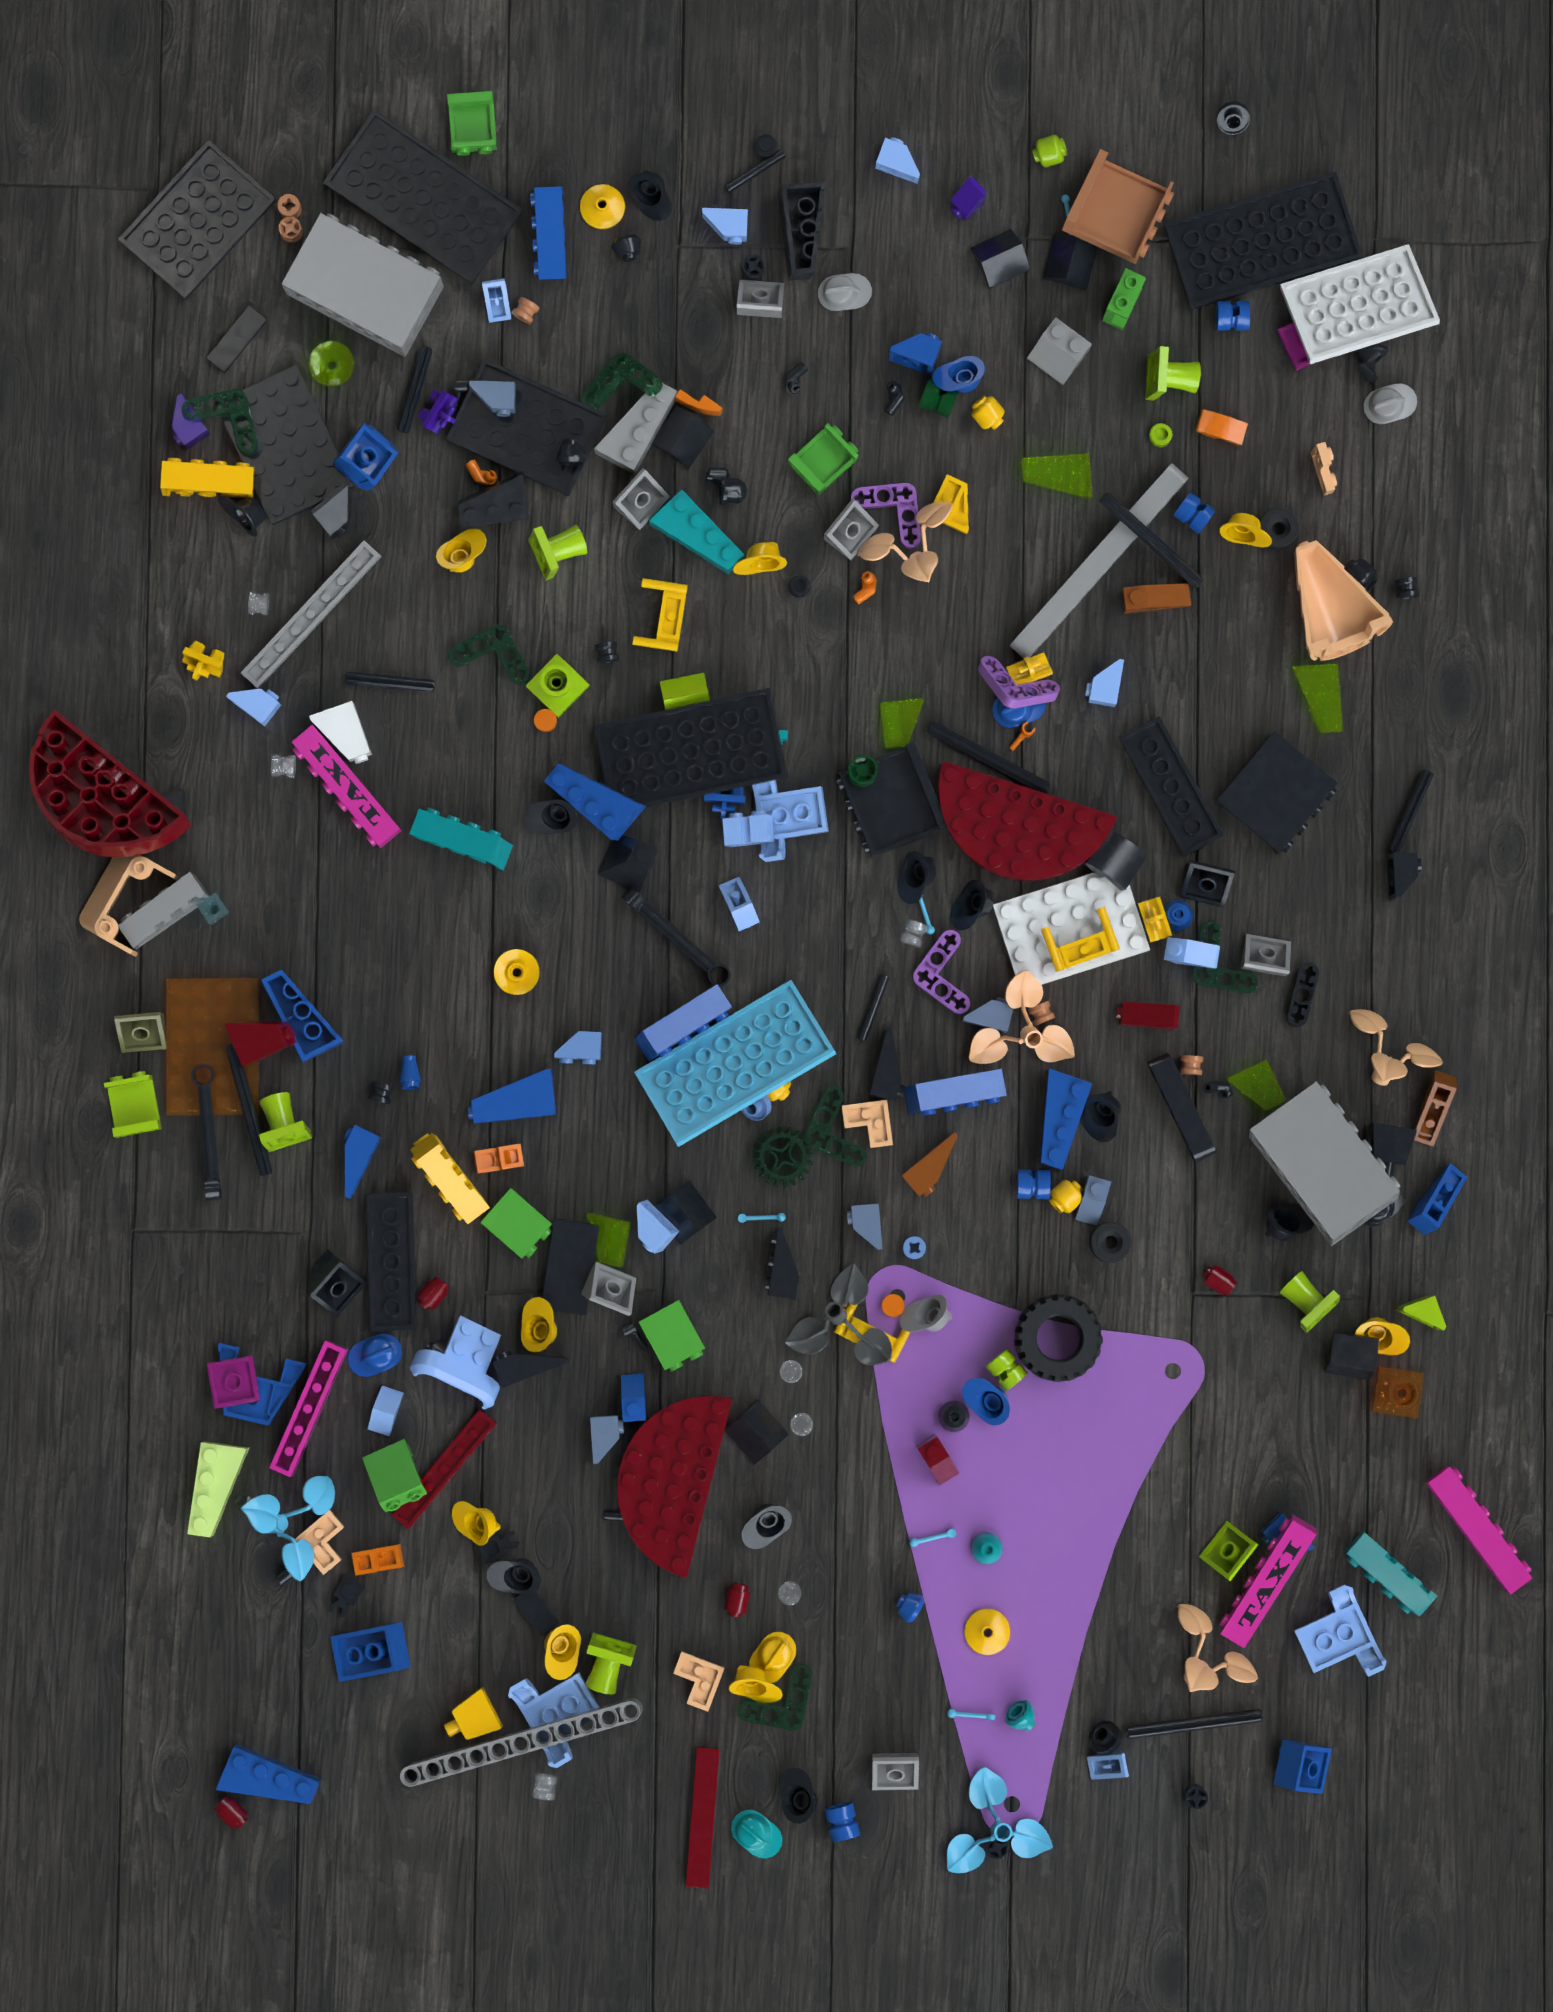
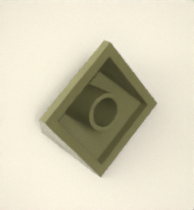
(141, 1032)

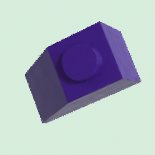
(968, 199)
(187, 431)

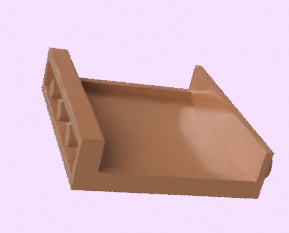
(1117, 209)

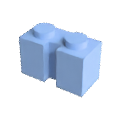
(748, 830)

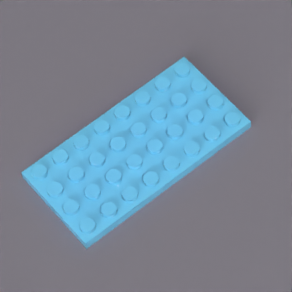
(735, 1063)

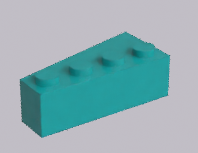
(697, 532)
(461, 838)
(1389, 1574)

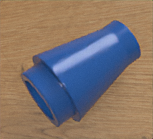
(409, 1075)

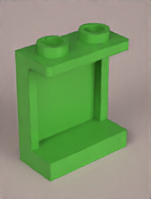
(472, 122)
(1124, 299)
(824, 459)
(517, 1224)
(672, 1336)
(394, 1476)

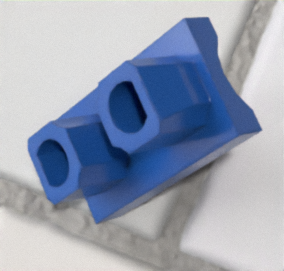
(735, 797)

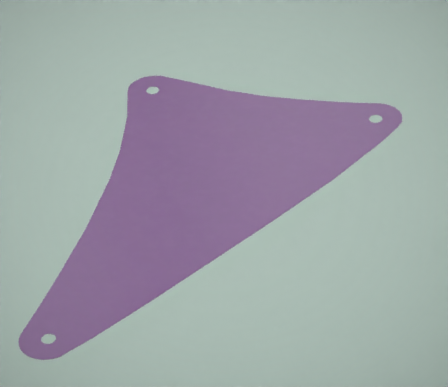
(1043, 1482)

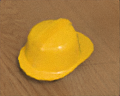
(1245, 529)
(461, 551)
(761, 558)
(538, 1325)
(1392, 1337)
(474, 1522)
(562, 1651)
(774, 1655)
(753, 1684)

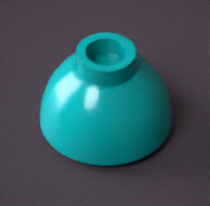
(986, 1548)
(1020, 1715)

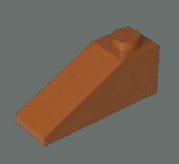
(1155, 597)
(1435, 1107)
(928, 1170)

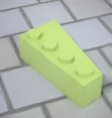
(214, 1482)

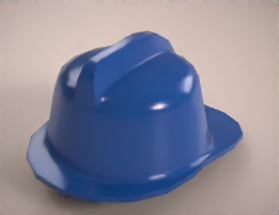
(959, 375)
(1016, 717)
(374, 1355)
(986, 1400)

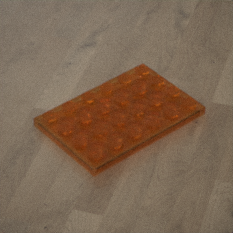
(198, 1035)

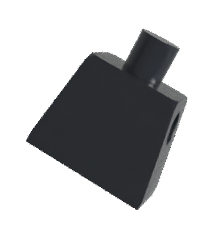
(1391, 1144)

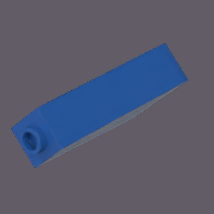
(518, 1100)

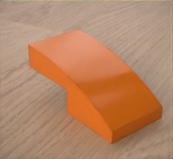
(704, 406)
(1221, 427)
(498, 1158)
(377, 1559)

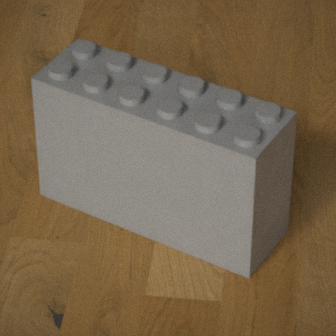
(363, 284)
(1325, 1163)

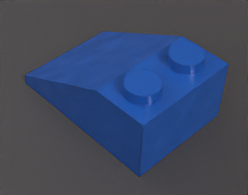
(370, 1652)

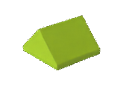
(684, 691)
(1425, 1311)
(1228, 1550)

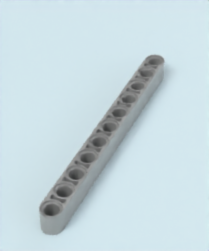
(1097, 564)
(512, 1749)

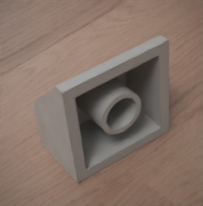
(1059, 351)

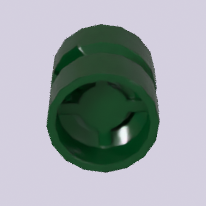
(938, 399)
(862, 771)

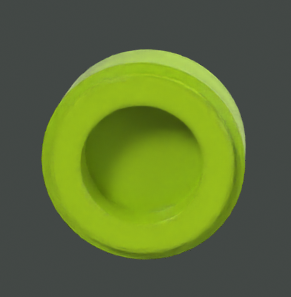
(1160, 435)

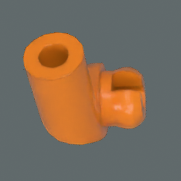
(481, 476)
(868, 587)

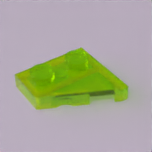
(899, 721)
(1259, 1085)
(611, 1239)

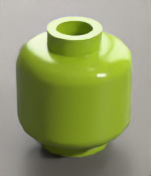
(1050, 151)

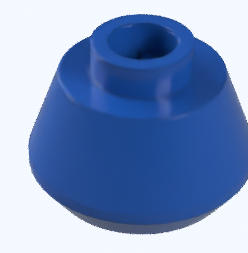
(1179, 922)
(910, 1606)

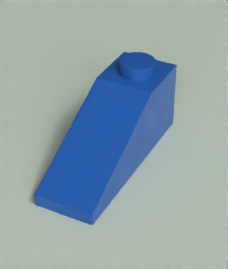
(358, 1153)
(1437, 1200)

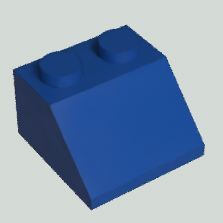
(917, 352)
(1302, 1766)

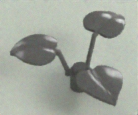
(847, 1288)

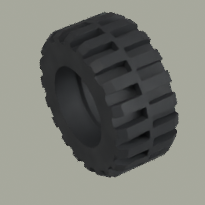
(1080, 1315)

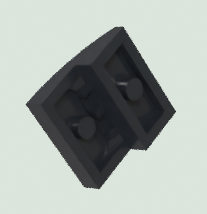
(1117, 860)

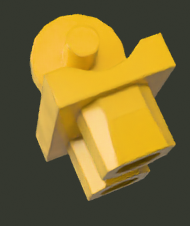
(202, 664)
(1030, 669)
(1155, 919)

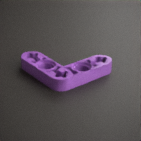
(901, 503)
(1012, 694)
(933, 970)

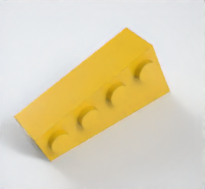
(206, 478)
(449, 1178)

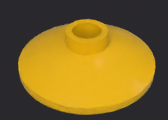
(602, 217)
(508, 963)
(975, 1631)

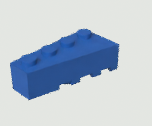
(311, 1030)

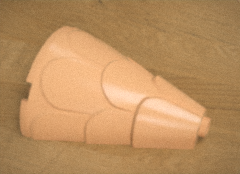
(1334, 605)

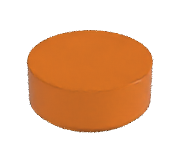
(545, 720)
(893, 1305)

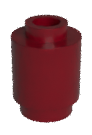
(1219, 1280)
(432, 1293)
(737, 1599)
(231, 1813)

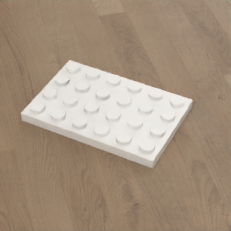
(1359, 304)
(1071, 915)

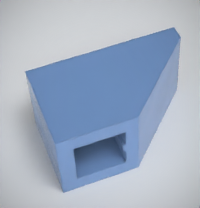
(581, 1046)

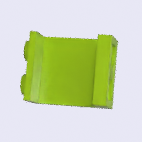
(133, 1104)

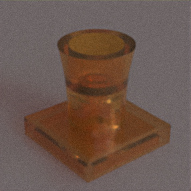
(1386, 1390)

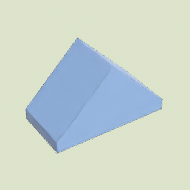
(496, 300)
(385, 1410)
(1108, 1765)

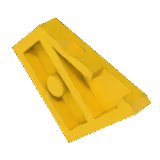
(955, 492)

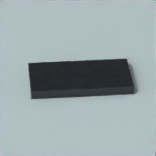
(570, 1264)

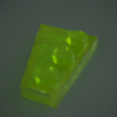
(1060, 473)
(1322, 694)

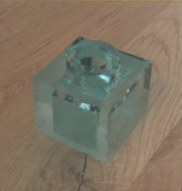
(205, 908)

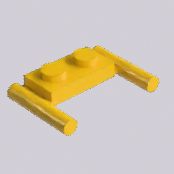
(670, 615)
(1083, 949)
(862, 1327)

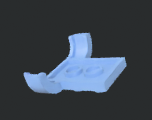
(792, 814)
(463, 1361)
(1340, 1636)
(557, 1703)

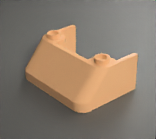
(95, 913)

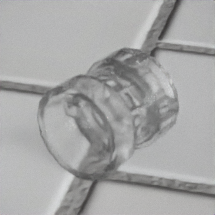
(283, 765)
(915, 928)
(789, 1596)
(544, 1786)

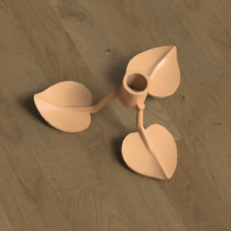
(920, 564)
(1050, 1046)
(1386, 1067)
(1197, 1672)

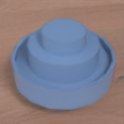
(758, 1109)

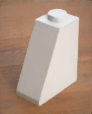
(344, 730)

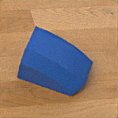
(365, 457)

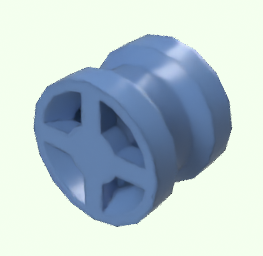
(911, 1245)

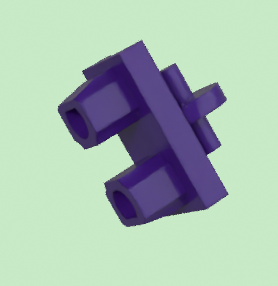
(440, 412)

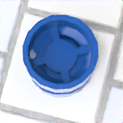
(1232, 315)
(1194, 512)
(1033, 1184)
(842, 1821)

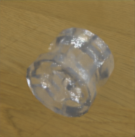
(258, 603)
(789, 1373)
(799, 1422)

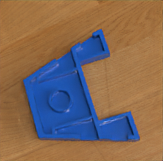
(271, 1392)

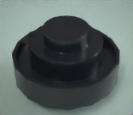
(1233, 118)
(1105, 1737)

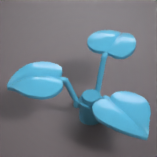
(264, 1517)
(1028, 1839)

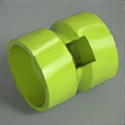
(1006, 1369)

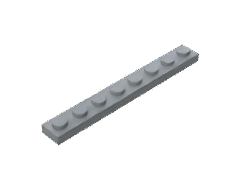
(311, 614)

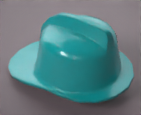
(756, 1834)

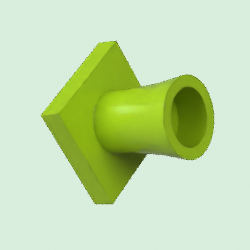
(1169, 374)
(557, 548)
(562, 697)
(282, 1124)
(1309, 1300)
(610, 1656)

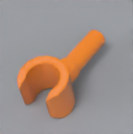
(1021, 736)

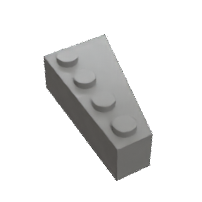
(636, 431)
(163, 910)

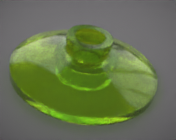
(327, 353)

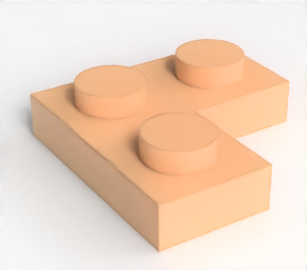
(1322, 460)
(874, 1116)
(318, 1536)
(705, 1677)

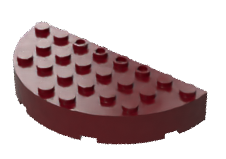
(95, 797)
(1016, 828)
(669, 1478)

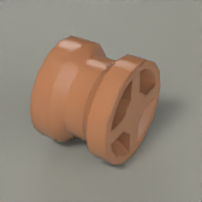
(289, 210)
(287, 226)
(525, 310)
(1041, 1013)
(1191, 1065)

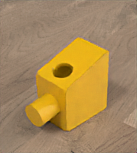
(474, 1717)

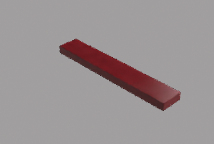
(447, 1466)
(702, 1817)

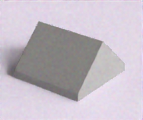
(760, 298)
(640, 499)
(850, 530)
(1266, 955)
(610, 1288)
(895, 1771)

